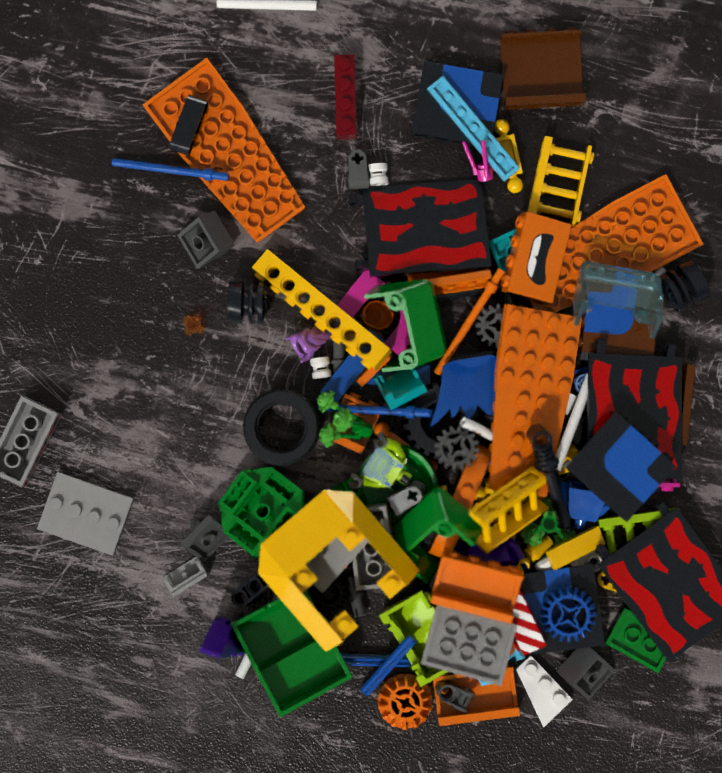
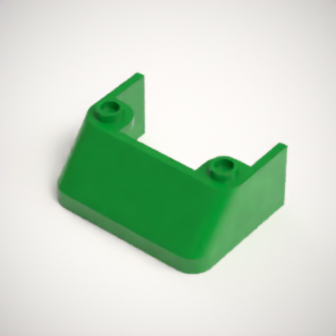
(422, 320)
(436, 513)

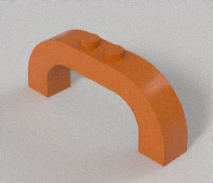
(465, 494)

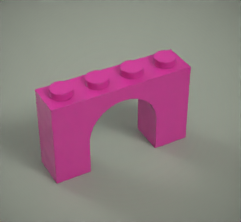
(355, 300)

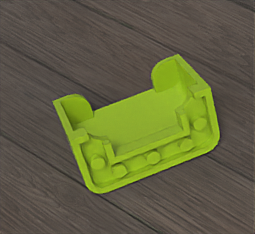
(413, 617)

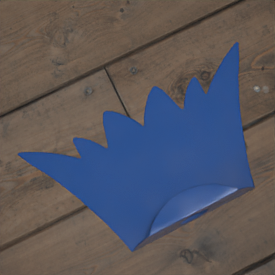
(466, 385)

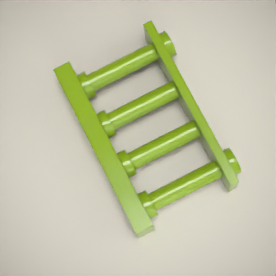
(609, 524)

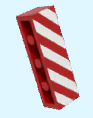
(528, 633)

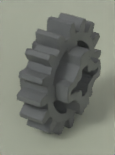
(487, 325)
(464, 453)

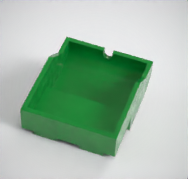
(288, 657)

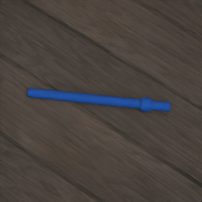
(207, 174)
(409, 411)

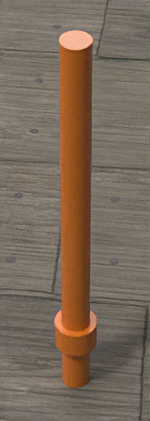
(490, 288)

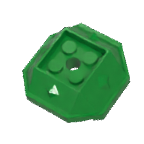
(248, 497)

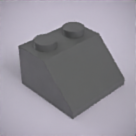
(205, 239)
(585, 671)

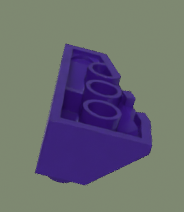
(222, 640)

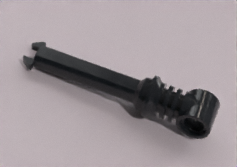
(547, 463)

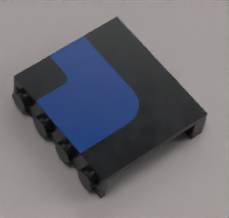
(475, 87)
(621, 465)
(540, 584)

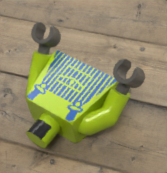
(383, 466)

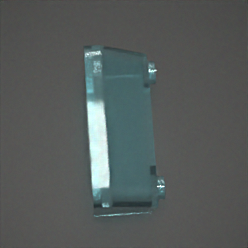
(619, 289)

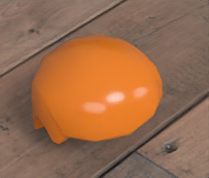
(377, 315)

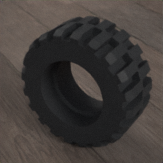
(414, 429)

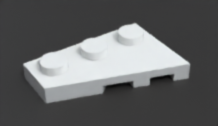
(542, 690)

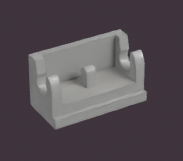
(185, 576)

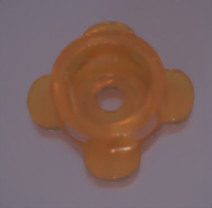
(198, 328)

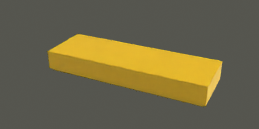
(575, 547)

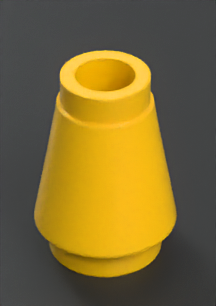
(537, 552)

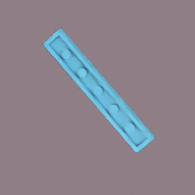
(473, 128)

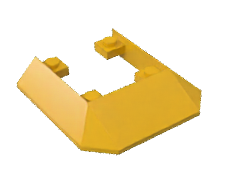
(305, 535)

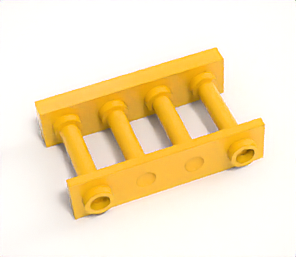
(545, 168)
(501, 501)

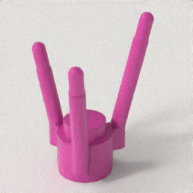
(484, 170)

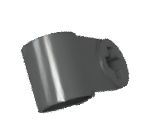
(358, 174)
(404, 498)
(458, 696)

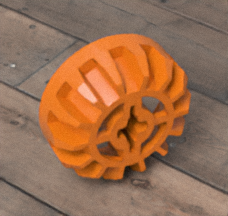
(389, 692)

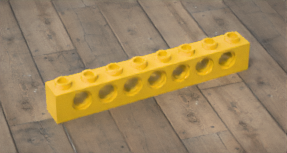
(269, 262)

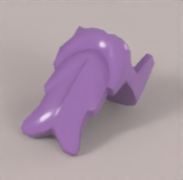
(310, 342)

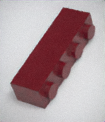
(345, 97)

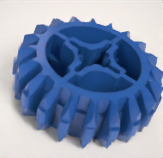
(557, 599)

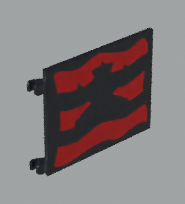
(424, 228)
(642, 389)
(668, 582)

